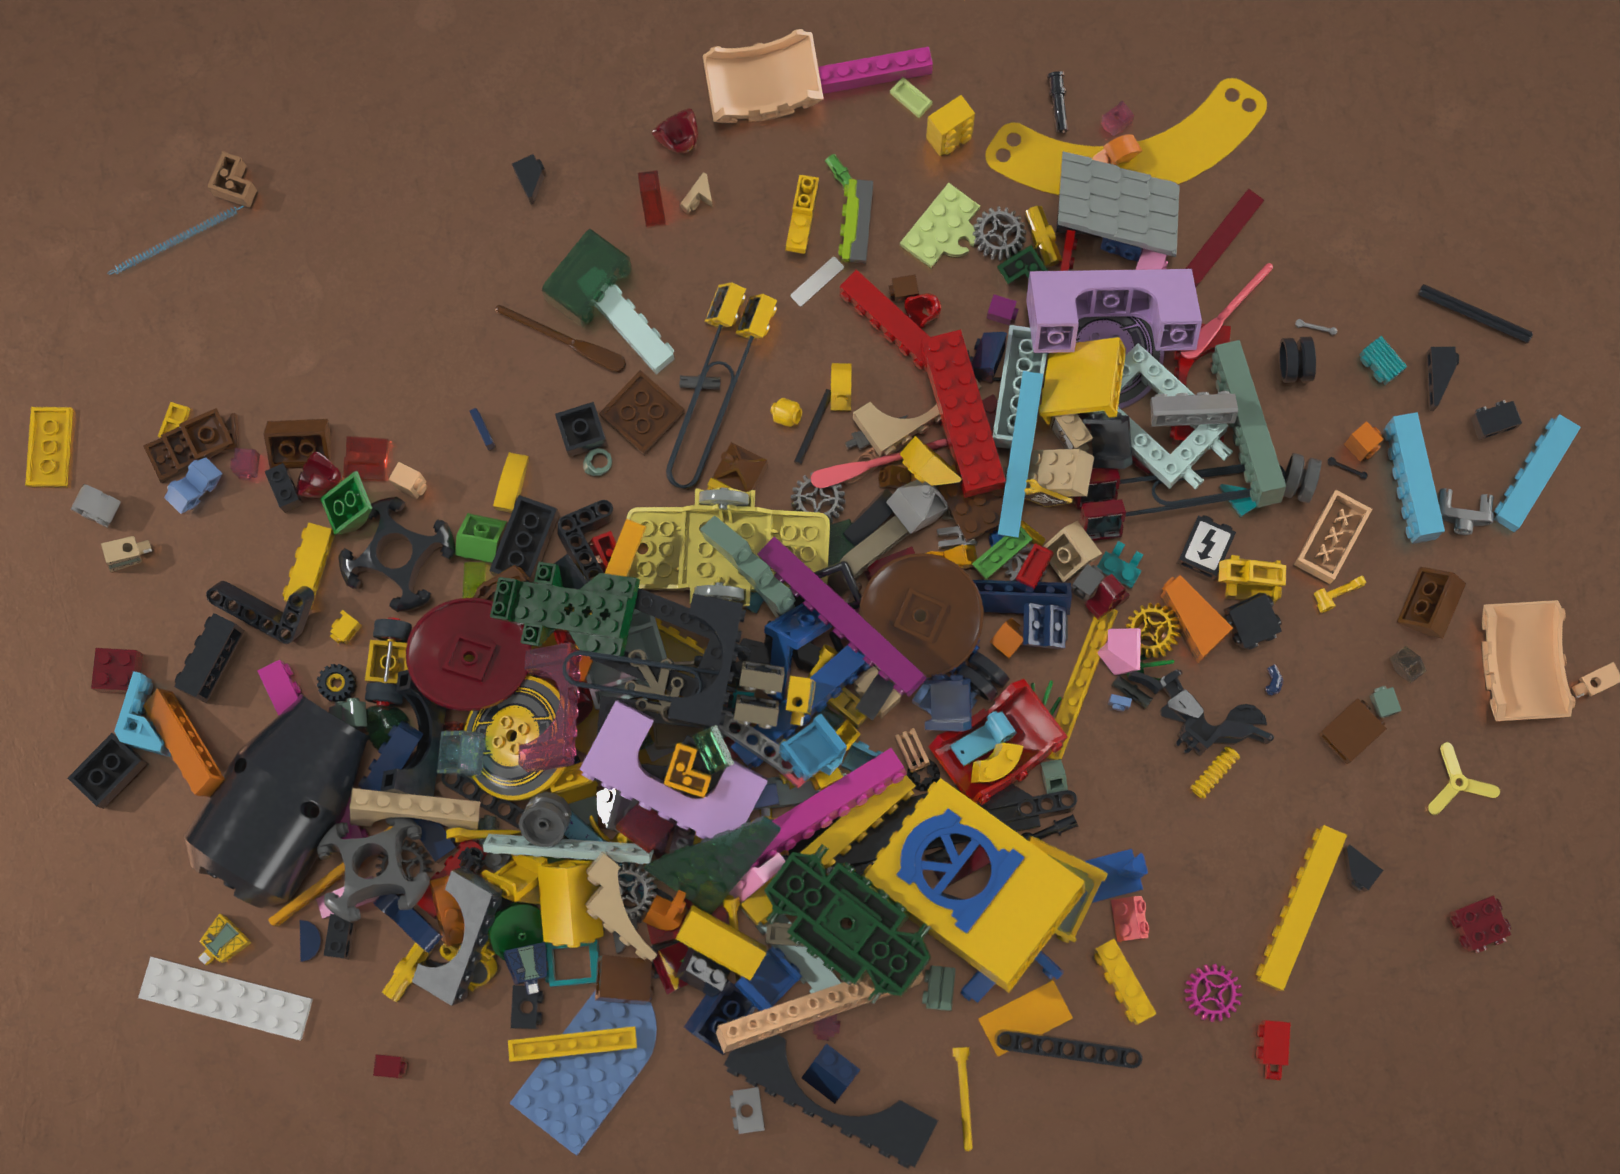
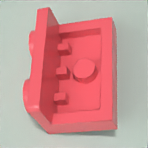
(1130, 918)

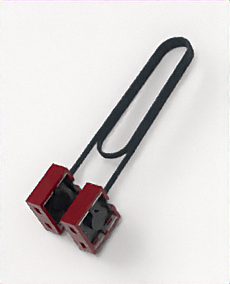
(1104, 514)

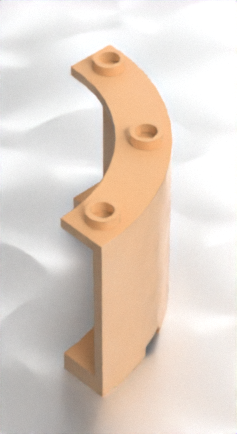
(763, 79)
(1526, 660)

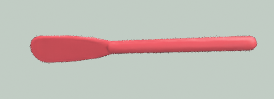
(1209, 331)
(840, 473)

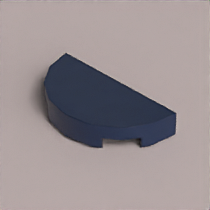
(309, 940)

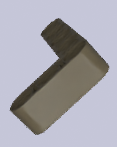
(868, 552)

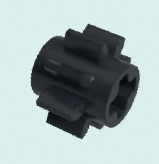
(471, 859)

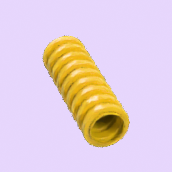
(1215, 772)

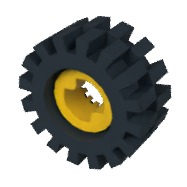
(338, 672)

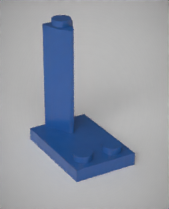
(789, 632)
(1123, 874)
(981, 984)

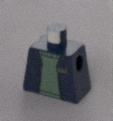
(527, 965)

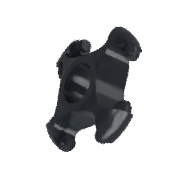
(406, 575)

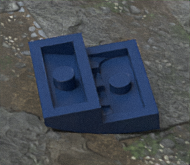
(1044, 626)

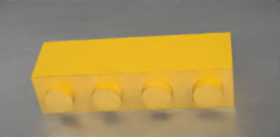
(310, 559)

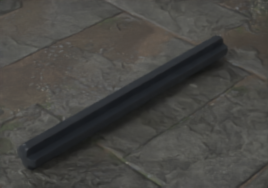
(1475, 313)

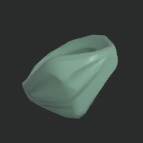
(590, 469)

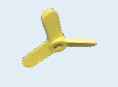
(1452, 789)

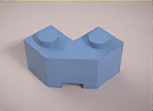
(185, 492)

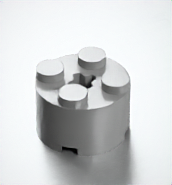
(95, 505)

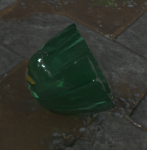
(380, 722)

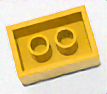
(950, 126)

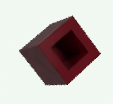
(389, 1066)

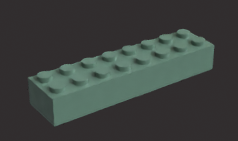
(1250, 425)

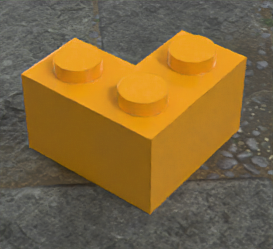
(682, 776)

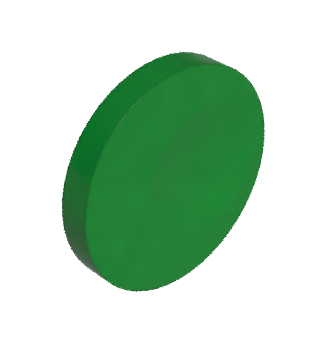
(516, 927)

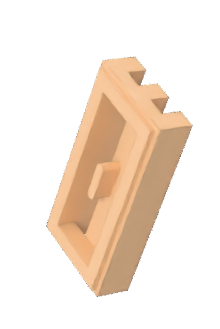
(906, 736)

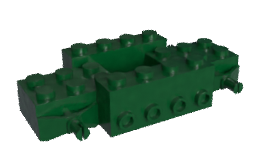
(874, 940)

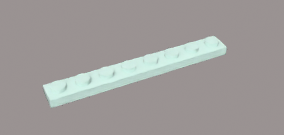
(567, 849)

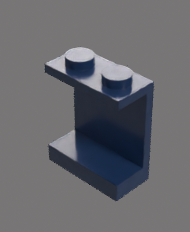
(949, 703)

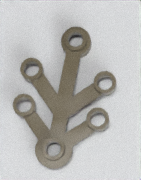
(656, 687)

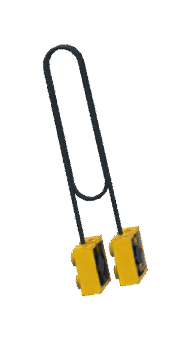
(751, 326)

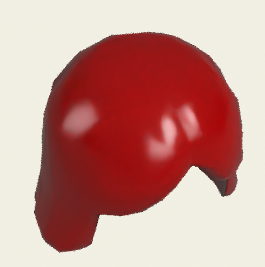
(915, 305)

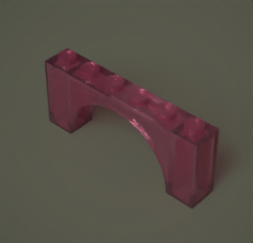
(557, 744)

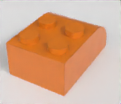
(448, 912)

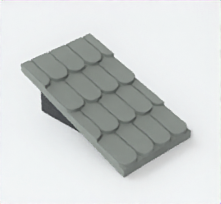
(1117, 204)

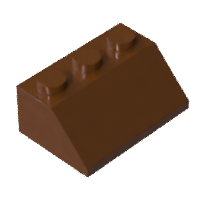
(296, 440)
(1432, 602)

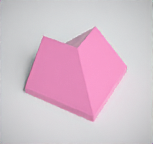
(1122, 650)

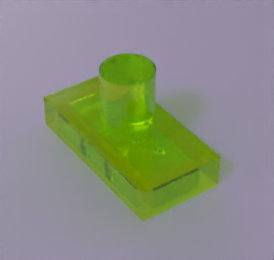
(473, 577)

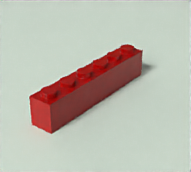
(884, 316)

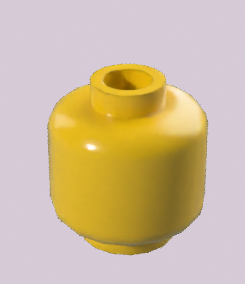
(786, 412)

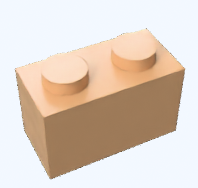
(408, 480)

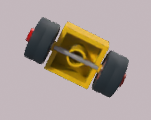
(386, 660)

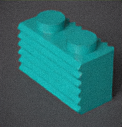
(1382, 360)

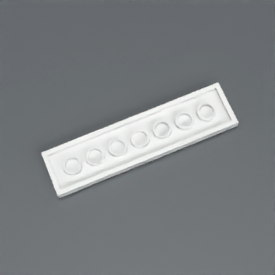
(225, 998)

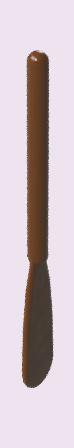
(596, 353)

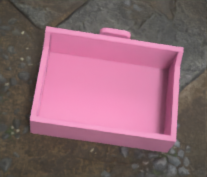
(757, 877)

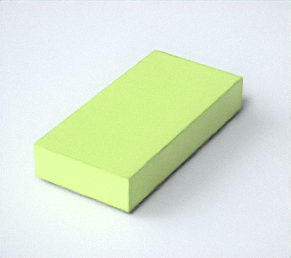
(911, 97)

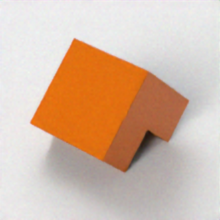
(1008, 638)

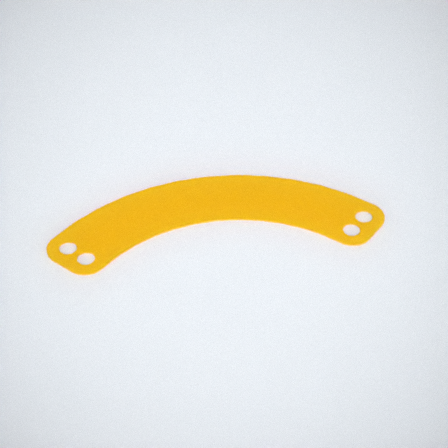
(1171, 155)

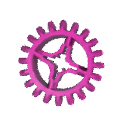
(1219, 1000)

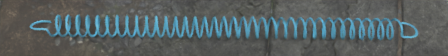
(168, 243)

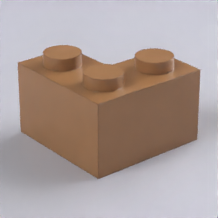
(228, 181)

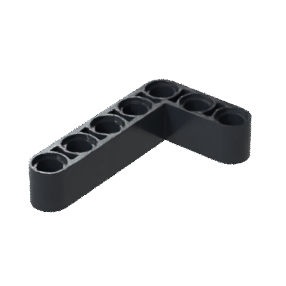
(578, 528)
(280, 625)

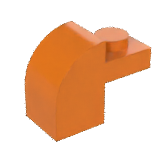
(1119, 150)
(666, 914)

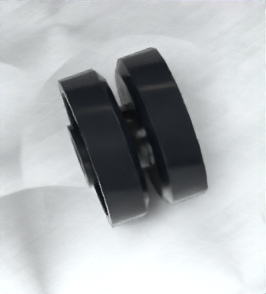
(1297, 359)
(984, 676)

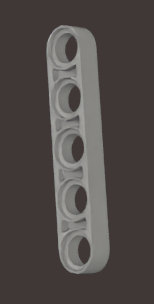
(757, 749)

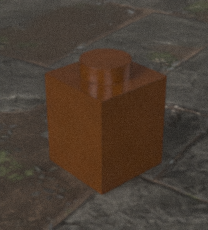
(903, 287)

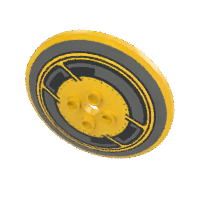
(530, 715)

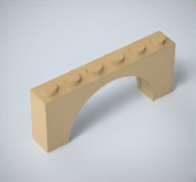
(888, 432)
(371, 806)

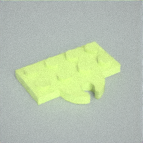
(942, 227)

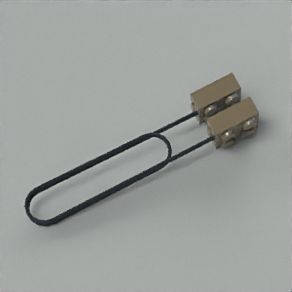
(747, 708)

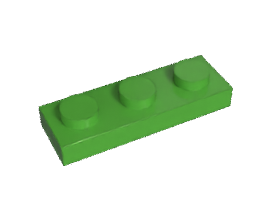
(1001, 553)

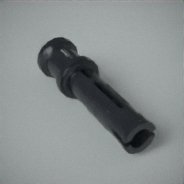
(1057, 93)

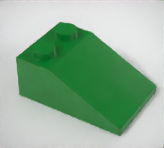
(347, 505)

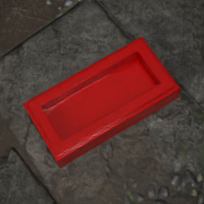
(1034, 566)

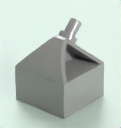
(917, 505)

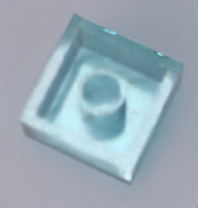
(461, 753)

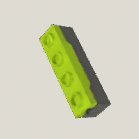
(857, 221)

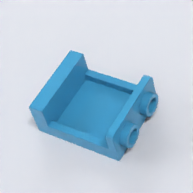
(812, 748)

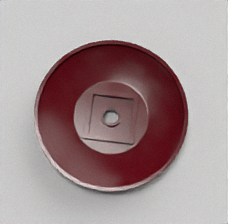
(460, 629)

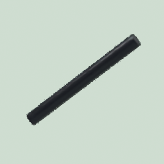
(813, 427)

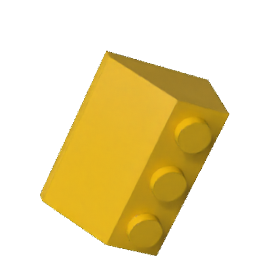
(927, 464)

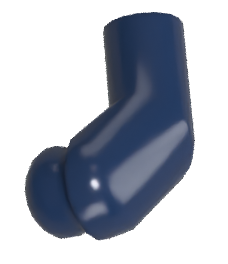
(1276, 682)

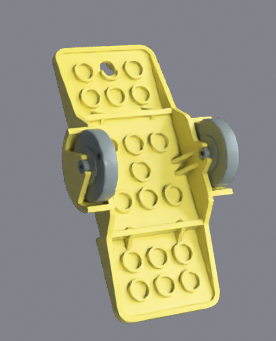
(684, 560)

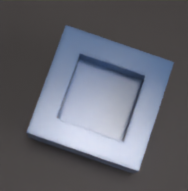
(1119, 702)

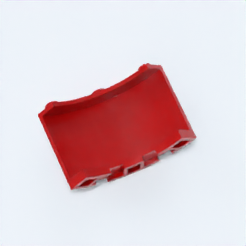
(1035, 732)

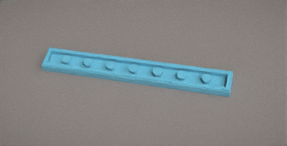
(1020, 454)

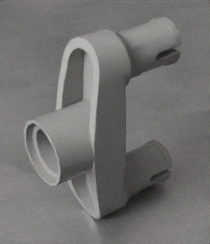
(1463, 518)

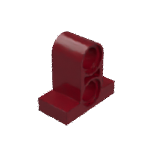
(1107, 597)

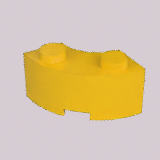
(998, 764)

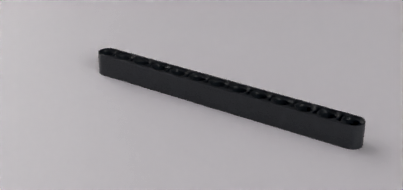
(495, 806)

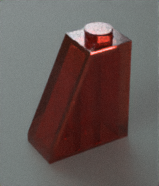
(651, 198)

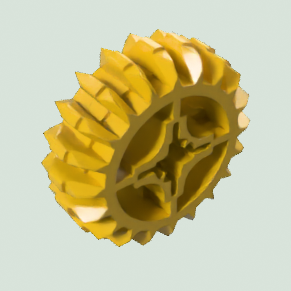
(1161, 627)

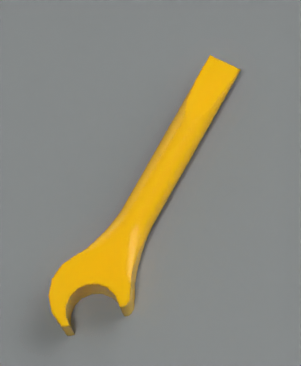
(462, 834)

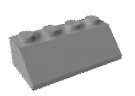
(1193, 409)

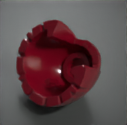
(678, 132)
(317, 477)

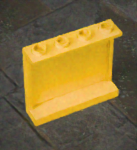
(1084, 379)

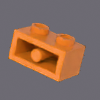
(1364, 442)

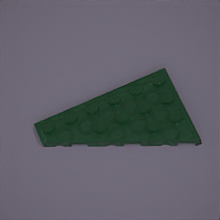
(715, 864)

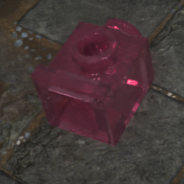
(1125, 117)

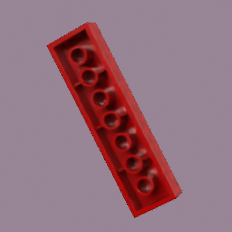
(962, 413)

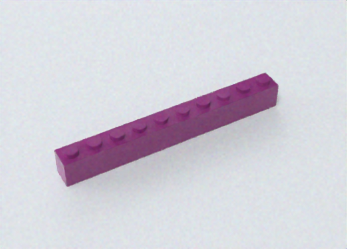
(842, 618)

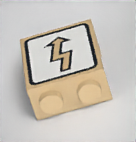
(1071, 431)

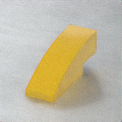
(511, 482)
(1252, 573)

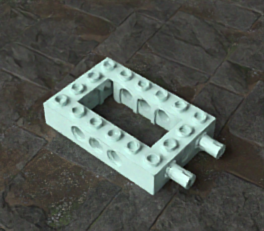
(1178, 464)

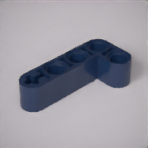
(409, 921)

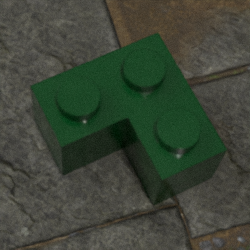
(1021, 263)

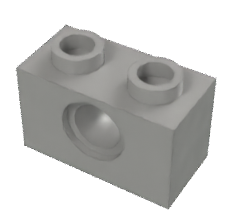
(755, 1121)

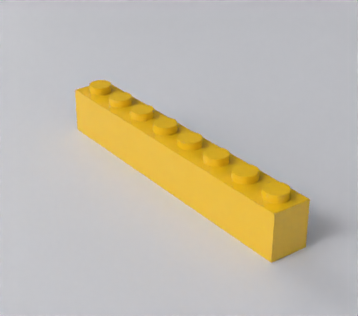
(1301, 907)

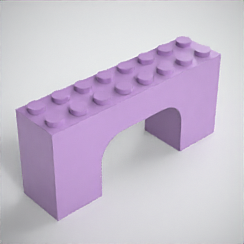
(1158, 296)
(617, 764)

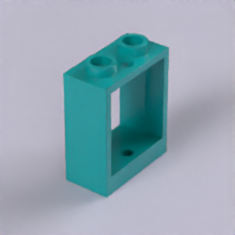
(594, 951)

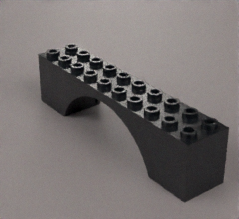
(895, 1131)

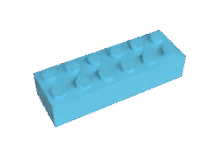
(1414, 478)

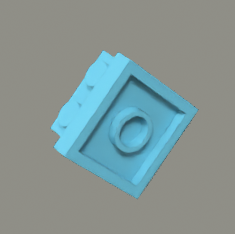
(133, 728)

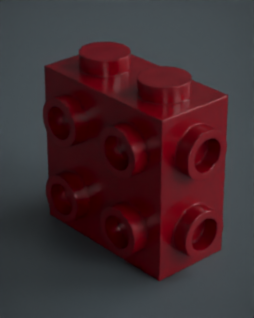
(1481, 924)

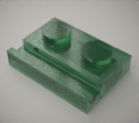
(713, 749)

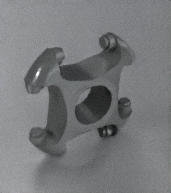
(389, 882)

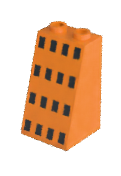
(1199, 622)

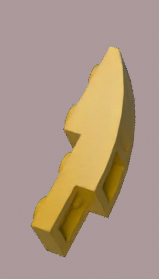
(802, 214)

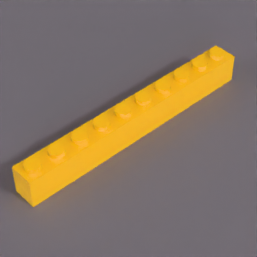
(839, 838)

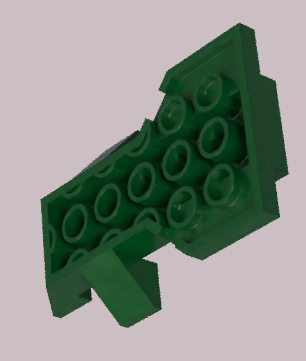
(549, 608)

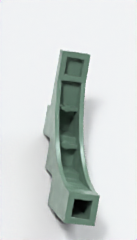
(757, 572)

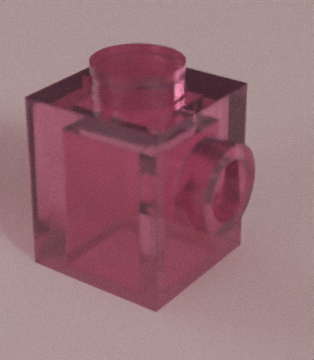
(245, 463)
(826, 1027)

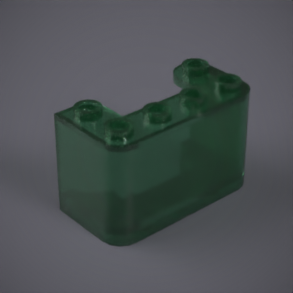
(585, 277)

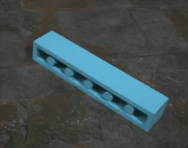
(1536, 473)

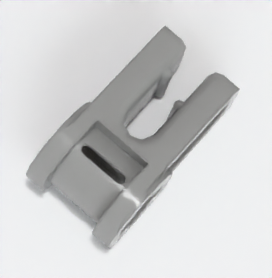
(952, 531)

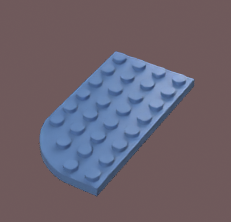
(577, 1092)

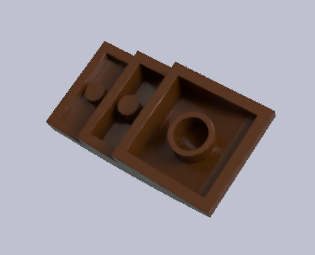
(191, 441)

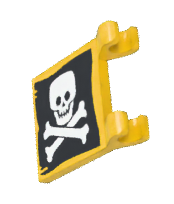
(1044, 496)

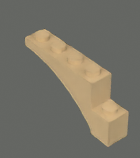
(609, 907)

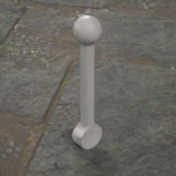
(1300, 323)

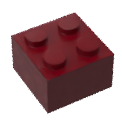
(114, 669)

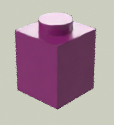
(1002, 310)

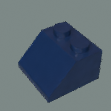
(988, 355)
(830, 1073)

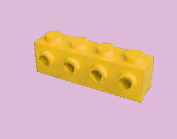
(1124, 981)

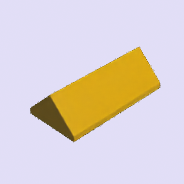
(721, 942)

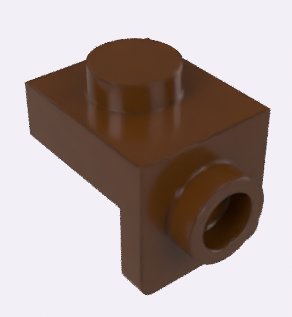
(894, 477)

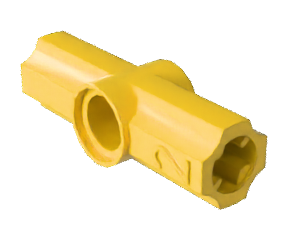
(1043, 236)
(405, 972)

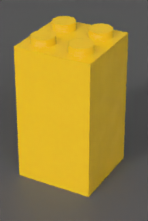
(563, 903)

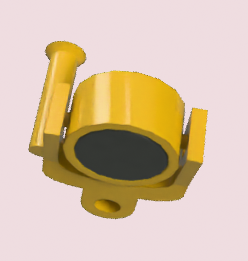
(484, 970)

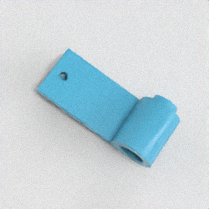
(983, 740)

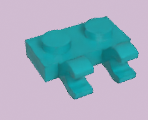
(1125, 572)

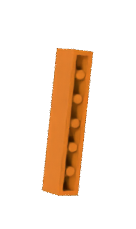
(183, 743)

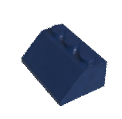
(718, 1010)

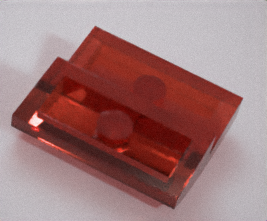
(366, 456)

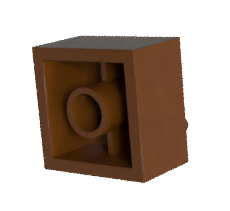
(740, 468)

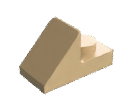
(698, 191)

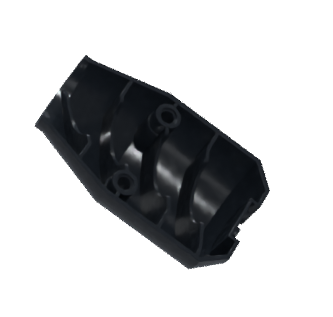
(262, 819)

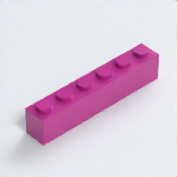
(875, 70)

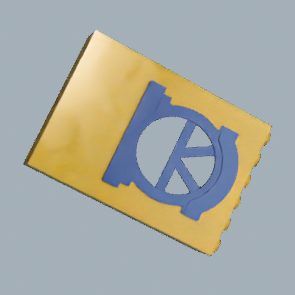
(1010, 918)

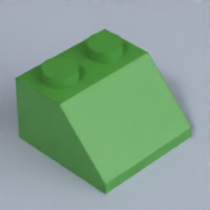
(479, 537)

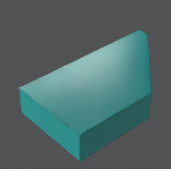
(1241, 505)

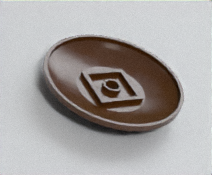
(945, 595)

